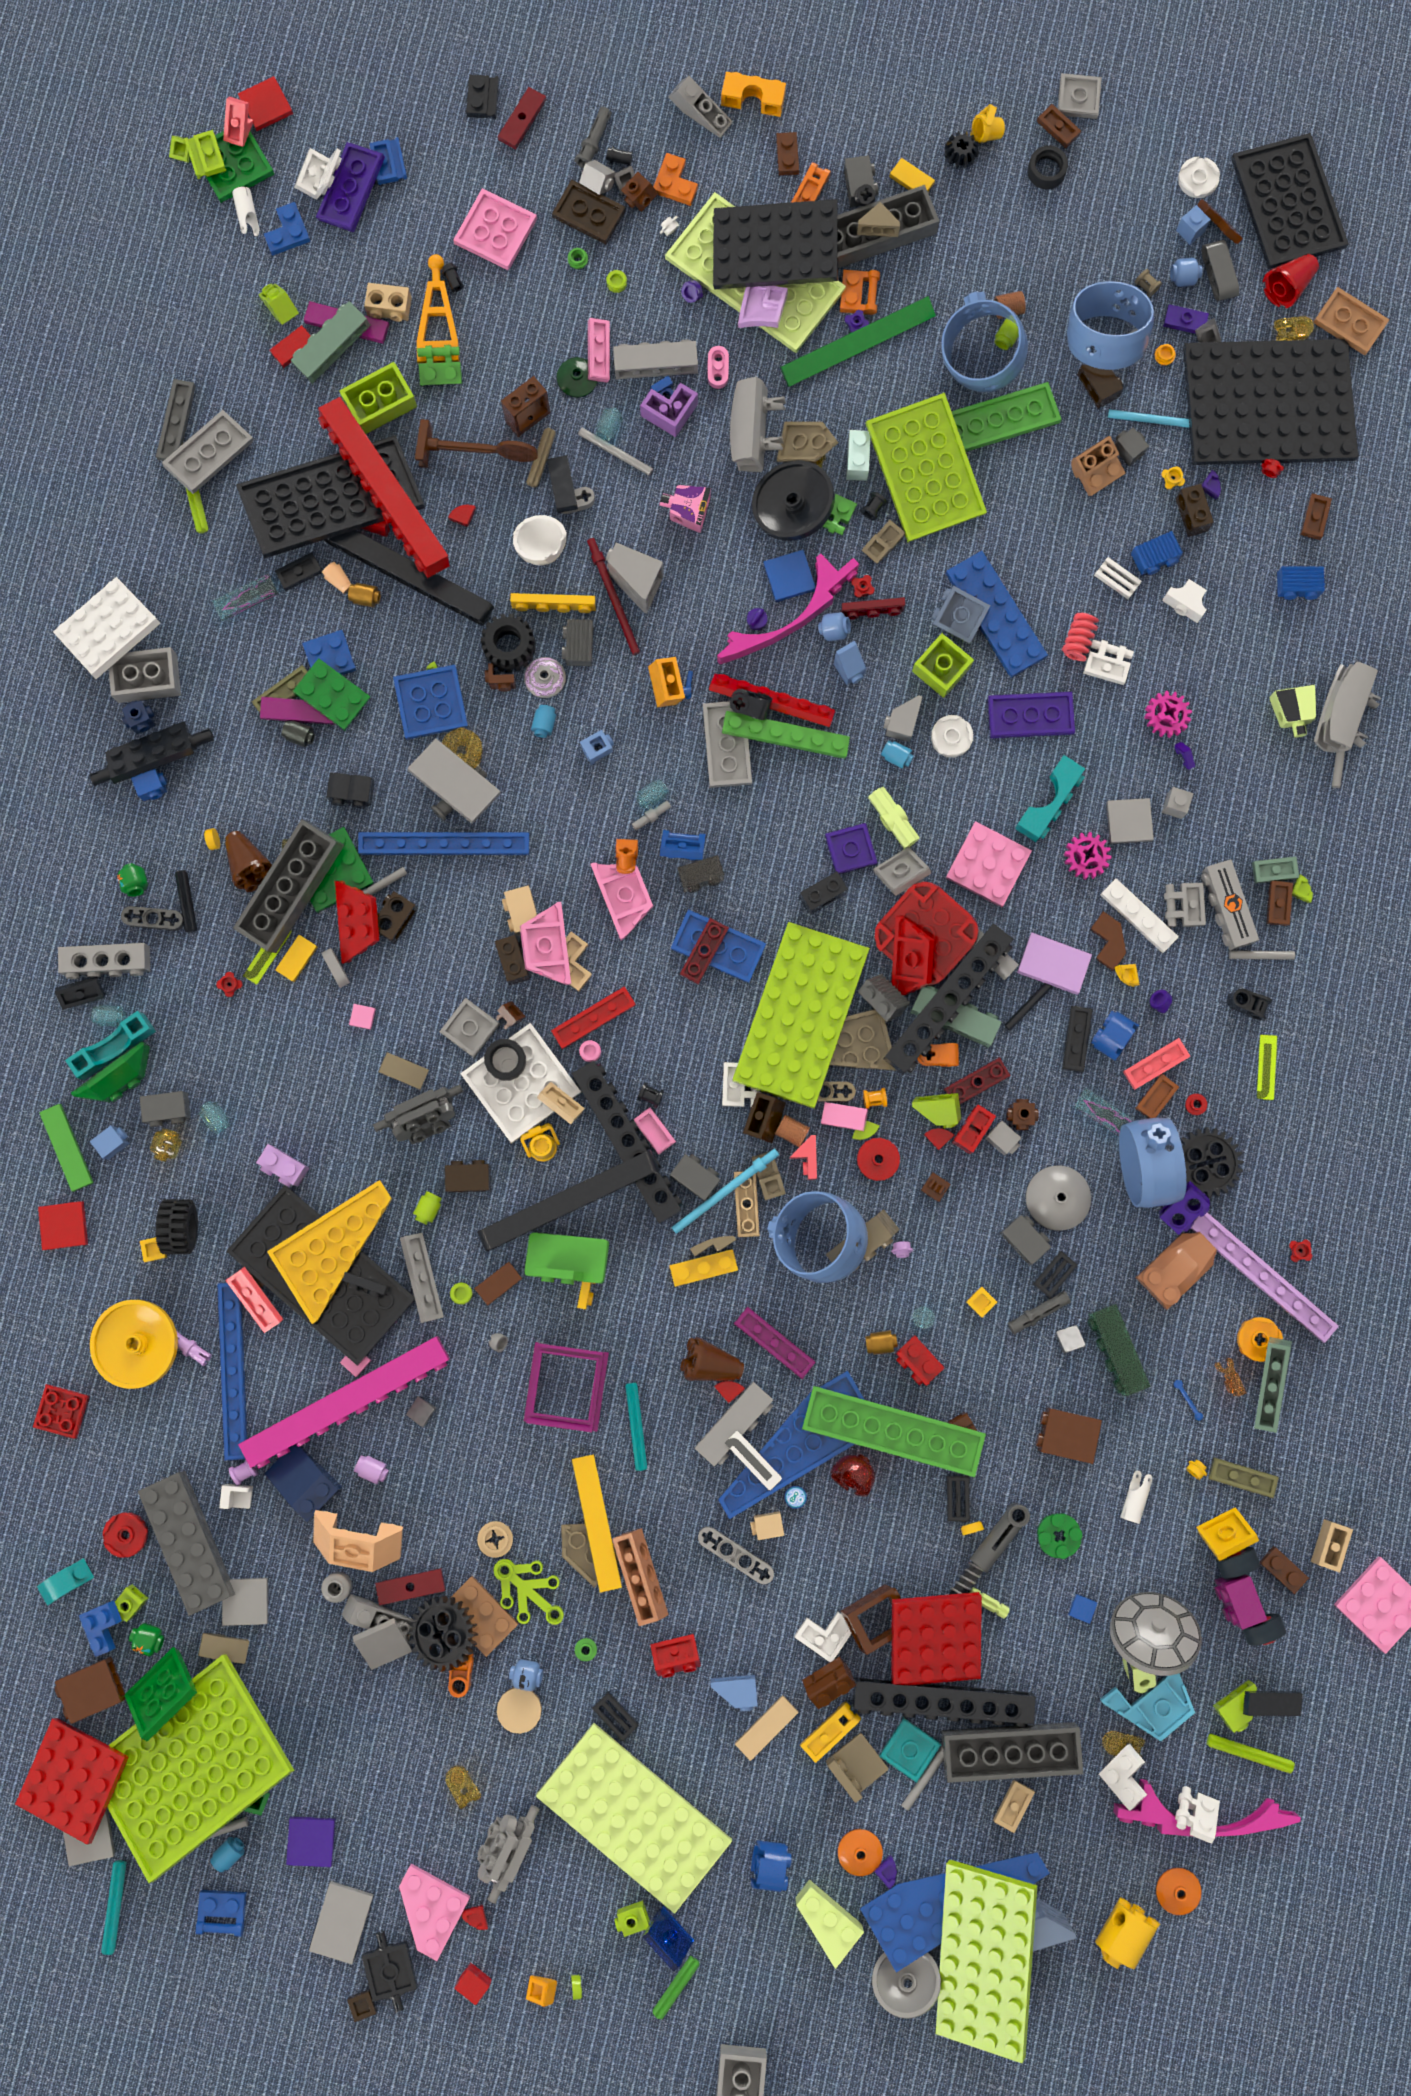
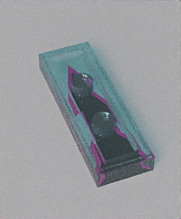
(245, 597)
(1101, 1111)

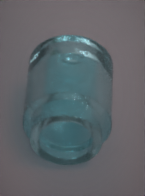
(608, 423)
(652, 794)
(108, 1015)
(214, 1117)

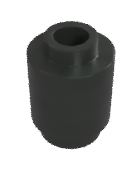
(298, 733)

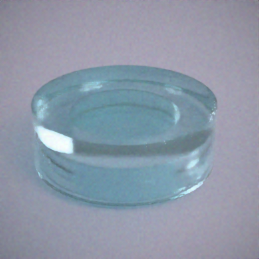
(923, 1317)

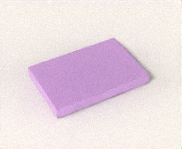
(1054, 963)

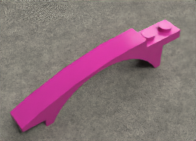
(828, 582)
(1152, 1812)

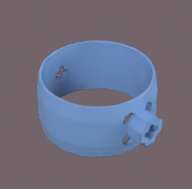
(975, 307)
(1111, 350)
(1150, 1164)
(796, 1209)

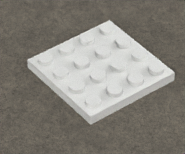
(106, 627)
(515, 1102)

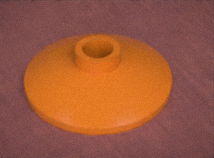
(857, 1841)
(1173, 1881)

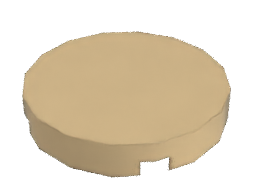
(519, 1710)

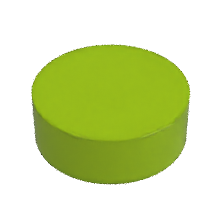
(616, 281)
(461, 1293)
(576, 1987)

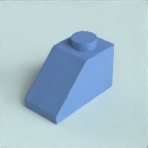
(850, 663)
(737, 1690)

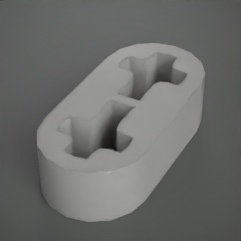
(580, 502)
(335, 967)

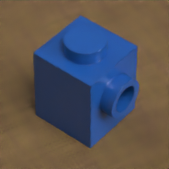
(150, 785)

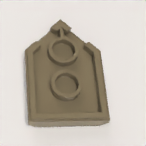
(805, 441)
(577, 1551)

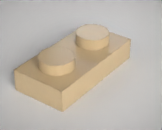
(560, 1103)
(1013, 1806)

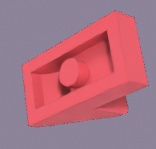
(236, 121)
(808, 1151)

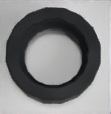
(1047, 152)
(505, 1076)

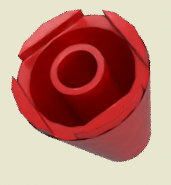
(1289, 280)

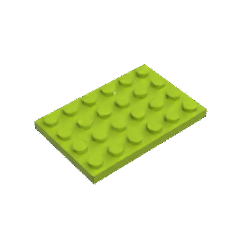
(926, 467)

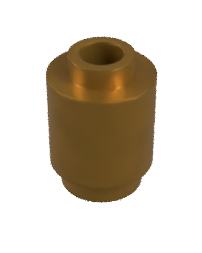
(364, 594)
(881, 1342)

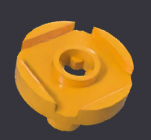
(1250, 1330)

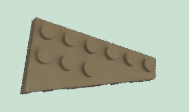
(863, 1042)

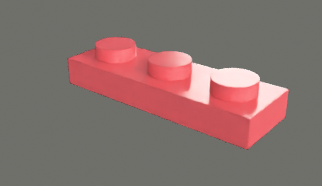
(1156, 1064)
(254, 1299)

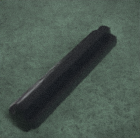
(186, 901)

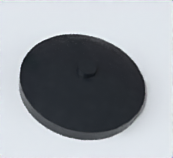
(793, 500)

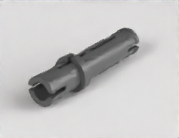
(1030, 1317)

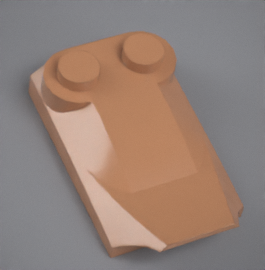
(1178, 1268)

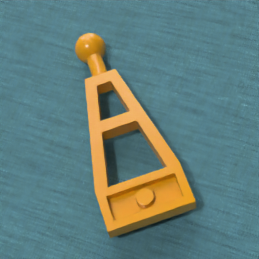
(436, 263)

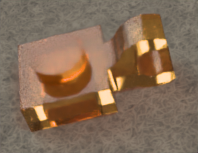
(1233, 1382)

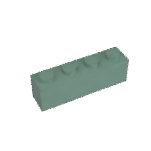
(330, 342)
(968, 1023)
(1273, 1384)

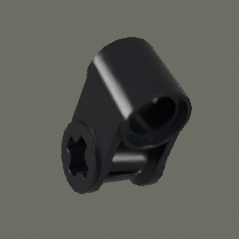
(753, 704)
(1253, 1004)

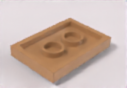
(1351, 320)
(491, 1619)

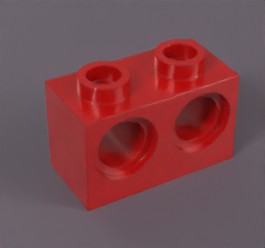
(974, 1129)

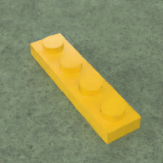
(548, 602)

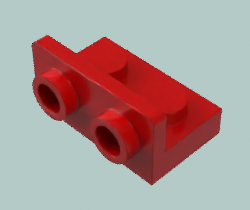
(919, 1361)
(675, 1656)

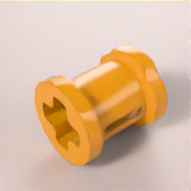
(875, 1098)

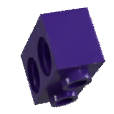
(1189, 1211)

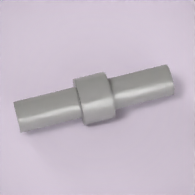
(651, 815)

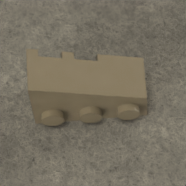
(879, 1230)

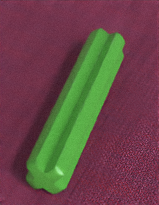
(675, 1987)

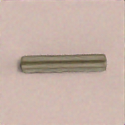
(543, 452)

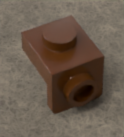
(501, 682)

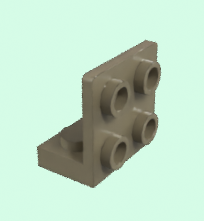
(856, 1766)

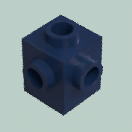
(138, 716)

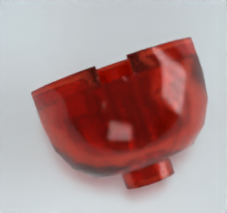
(854, 1473)

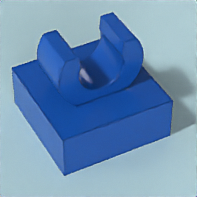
(663, 386)

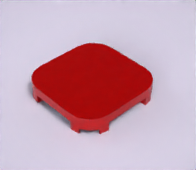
(940, 918)

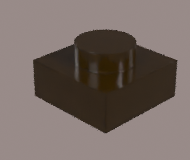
(362, 2005)

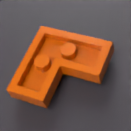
(671, 185)

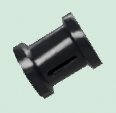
(869, 190)
(873, 506)
(650, 1095)

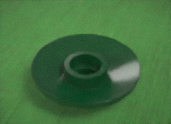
(573, 385)

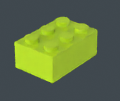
(378, 398)

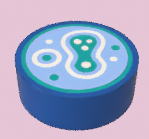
(795, 1497)

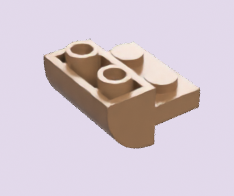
(1098, 466)

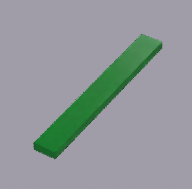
(857, 341)

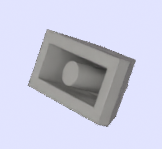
(903, 719)

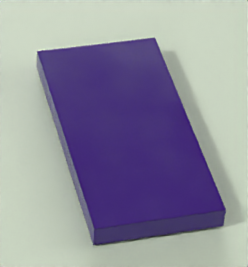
(350, 187)
(1031, 715)

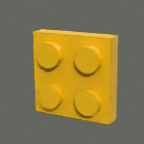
(1227, 1534)

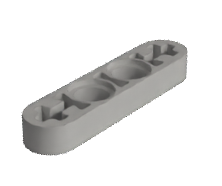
(734, 1557)

